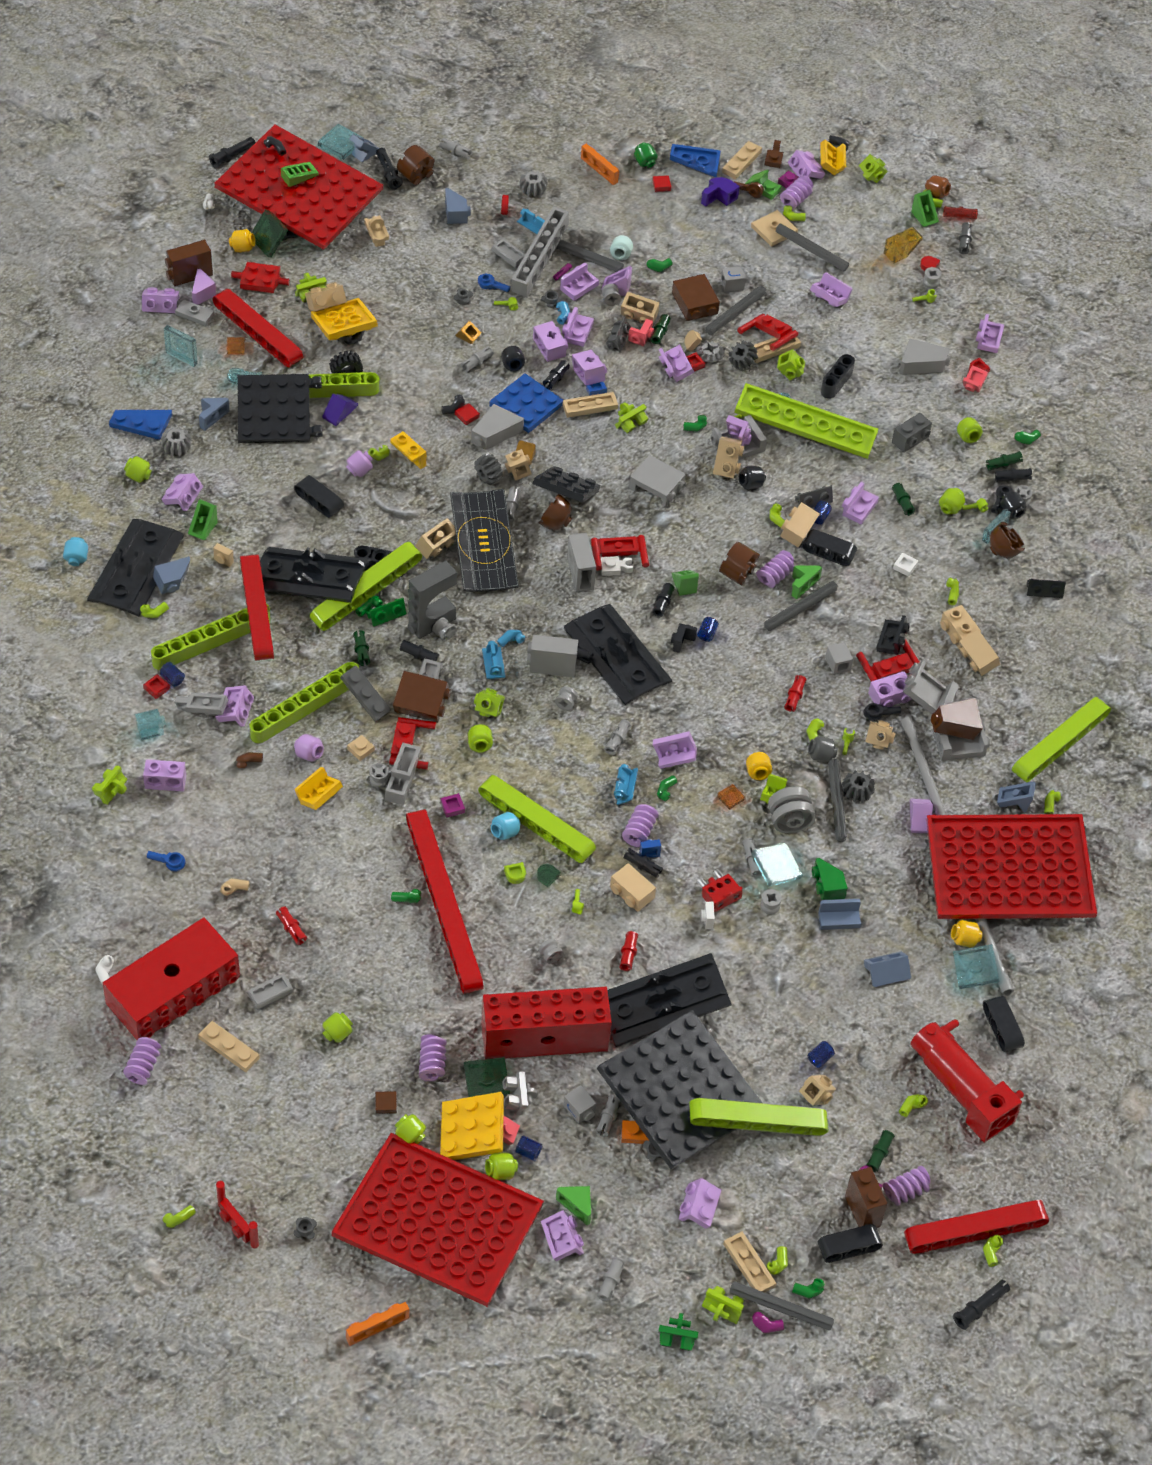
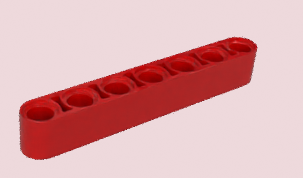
(257, 327)
(256, 607)
(976, 1226)

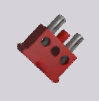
(720, 891)

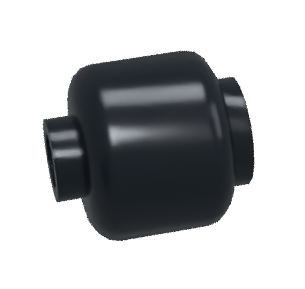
(513, 358)
(752, 477)
(1014, 503)

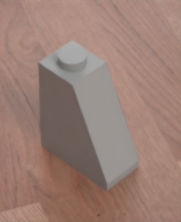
(924, 358)
(496, 427)

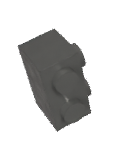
(911, 432)

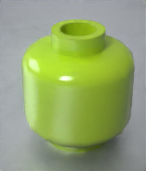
(969, 430)
(137, 469)
(952, 501)
(480, 738)
(337, 1027)
(410, 1129)
(501, 1166)

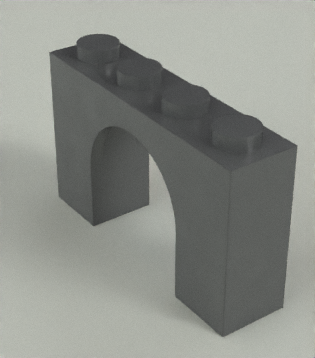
(422, 591)

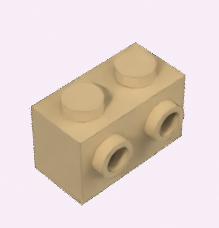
(325, 297)
(639, 308)
(728, 456)
(799, 525)
(437, 538)
(958, 624)
(979, 653)
(632, 887)

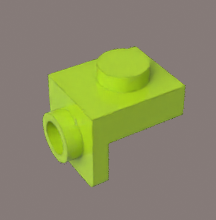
(773, 784)

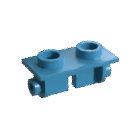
(530, 221)
(493, 661)
(625, 786)

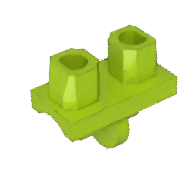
(307, 284)
(629, 415)
(112, 784)
(723, 1306)

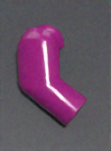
(765, 1324)

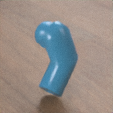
(564, 308)
(511, 635)

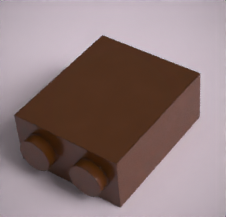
(186, 259)
(695, 297)
(421, 696)
(866, 1198)

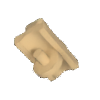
(377, 230)

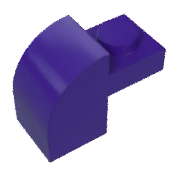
(721, 189)

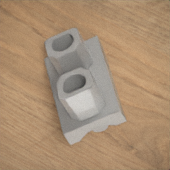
(521, 1090)

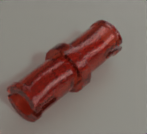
(960, 212)

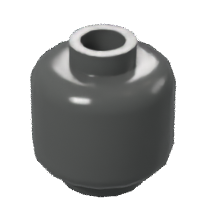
(822, 749)

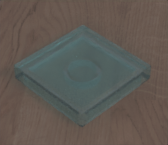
(338, 141)
(180, 345)
(777, 864)
(976, 966)

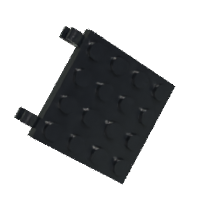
(276, 408)

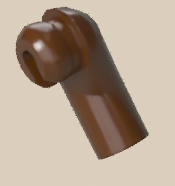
(248, 757)

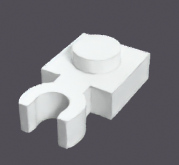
(614, 566)

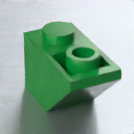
(830, 881)

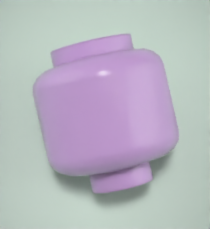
(359, 463)
(308, 747)

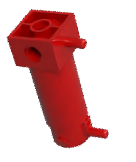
(988, 1105)

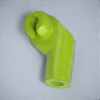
(813, 728)

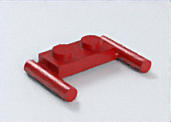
(773, 327)
(619, 547)
(889, 666)
(405, 733)
(239, 1225)

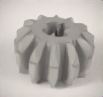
(533, 183)
(176, 441)

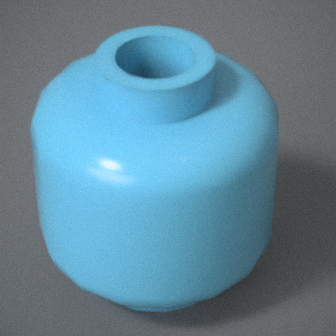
(75, 551)
(505, 826)

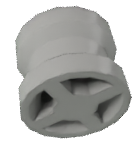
(932, 278)
(611, 294)
(1025, 492)
(444, 629)
(566, 698)
(379, 770)
(773, 906)
(550, 951)

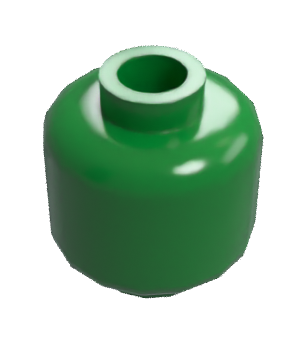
(645, 155)

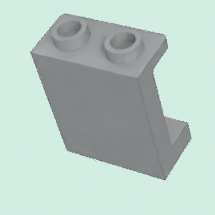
(757, 443)
(658, 479)
(928, 690)
(958, 748)

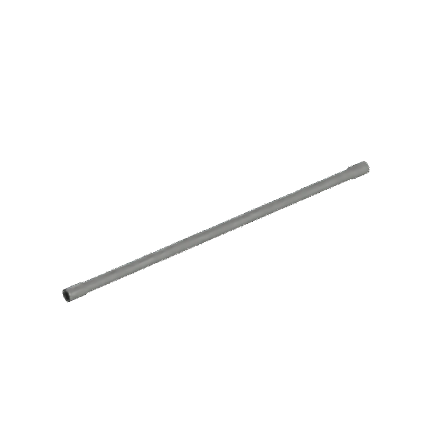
(910, 731)

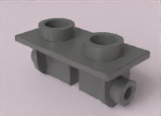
(619, 335)
(813, 497)

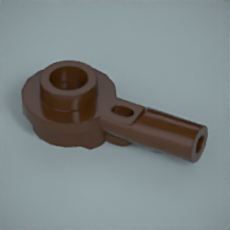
(755, 189)

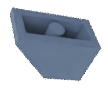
(456, 207)
(171, 575)

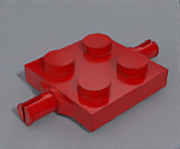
(260, 277)

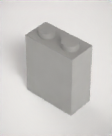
(581, 562)
(552, 655)

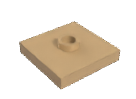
(767, 227)

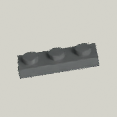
(365, 693)

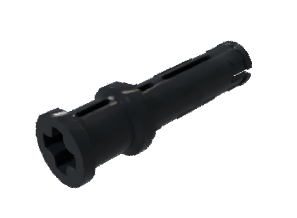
(227, 154)
(383, 156)
(975, 1309)

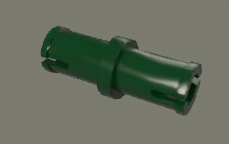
(660, 329)
(1004, 461)
(903, 499)
(361, 648)
(880, 1150)

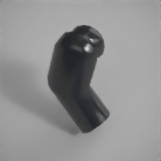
(838, 141)

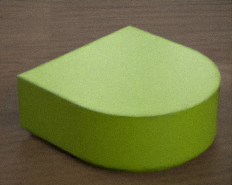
(515, 873)

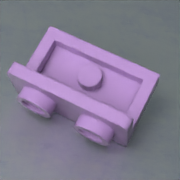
(805, 164)
(578, 282)
(832, 290)
(159, 300)
(990, 336)
(183, 491)
(675, 749)
(700, 1202)

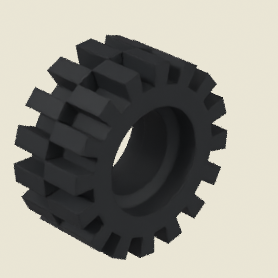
(349, 359)

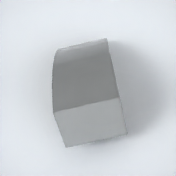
(402, 774)

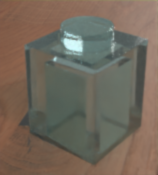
(150, 724)

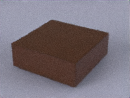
(386, 1102)

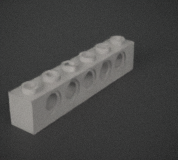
(540, 251)

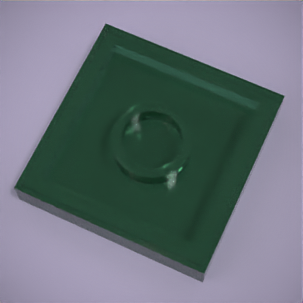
(269, 233)
(485, 1076)

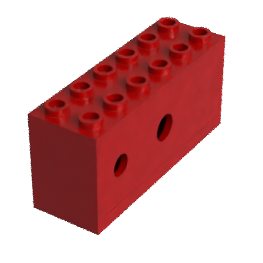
(171, 979)
(546, 1022)

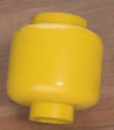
(242, 240)
(758, 766)
(966, 933)

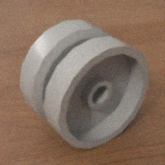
(791, 810)

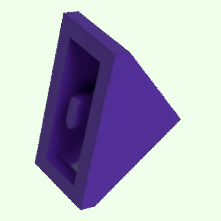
(338, 409)

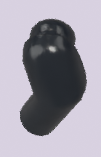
(276, 143)
(352, 339)
(458, 402)

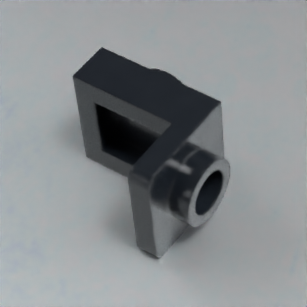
(683, 632)

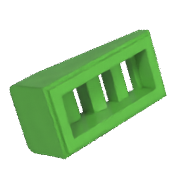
(290, 175)

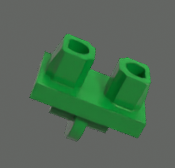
(668, 1332)

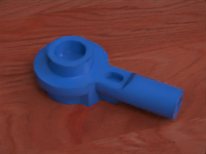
(487, 281)
(174, 861)

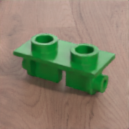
(387, 612)

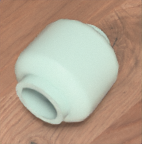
(621, 247)

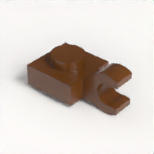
(774, 157)

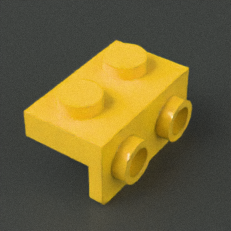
(833, 158)
(410, 449)
(317, 789)

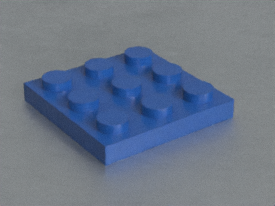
(528, 400)

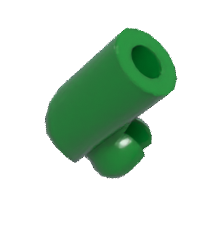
(659, 266)
(696, 426)
(1027, 438)
(372, 602)
(664, 786)
(409, 897)
(811, 1290)

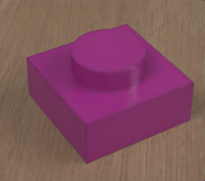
(787, 179)
(452, 805)

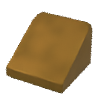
(468, 332)
(527, 448)

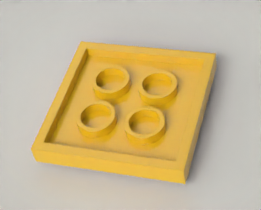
(344, 319)
(472, 1126)

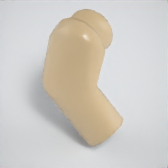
(233, 885)

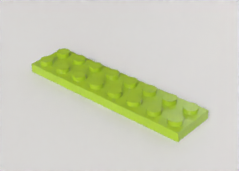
(806, 420)

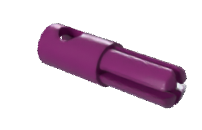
(562, 271)

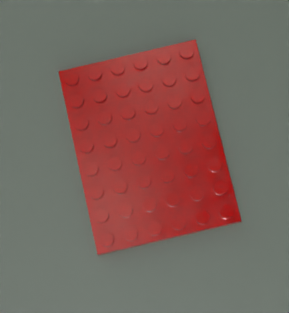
(313, 208)
(1010, 866)
(438, 1219)

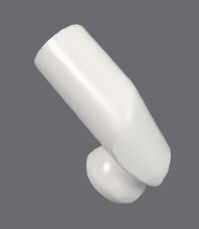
(208, 203)
(104, 967)

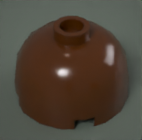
(557, 514)
(1005, 541)

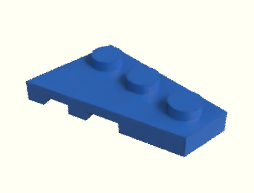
(697, 158)
(142, 422)

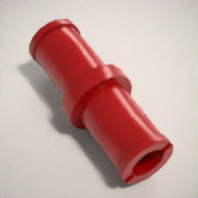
(795, 693)
(291, 925)
(628, 951)

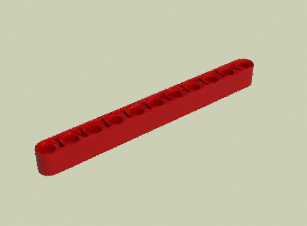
(444, 902)

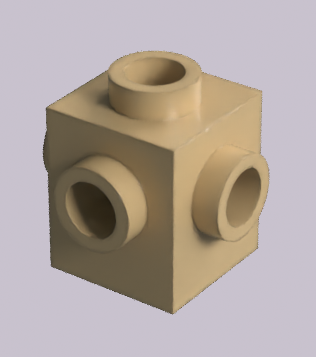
(518, 464)
(877, 741)
(818, 1090)

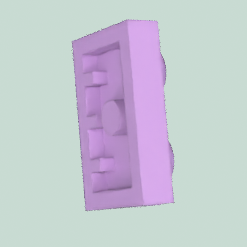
(577, 328)
(676, 362)
(739, 429)
(859, 504)
(238, 705)
(562, 1235)

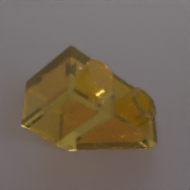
(902, 244)

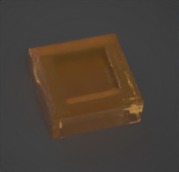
(235, 345)
(730, 796)

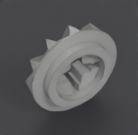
(706, 355)

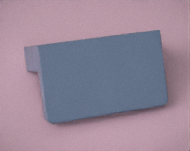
(839, 914)
(888, 968)

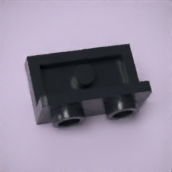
(892, 636)

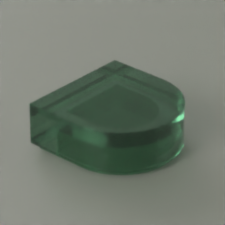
(547, 874)

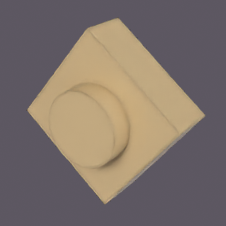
(223, 555)
(360, 747)

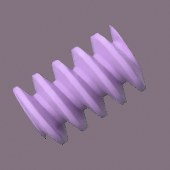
(797, 192)
(776, 569)
(640, 825)
(432, 1057)
(142, 1060)
(907, 1185)

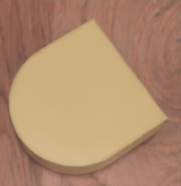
(692, 340)

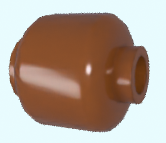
(938, 186)

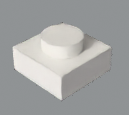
(905, 564)
(707, 915)

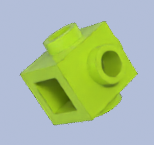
(873, 168)
(791, 364)
(495, 702)

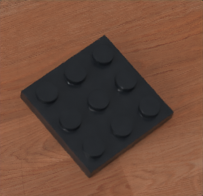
(567, 484)

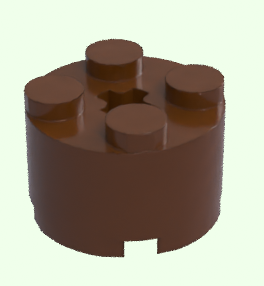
(416, 164)
(739, 563)

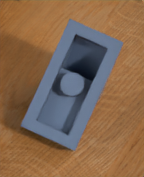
(363, 148)
(212, 411)
(1017, 794)

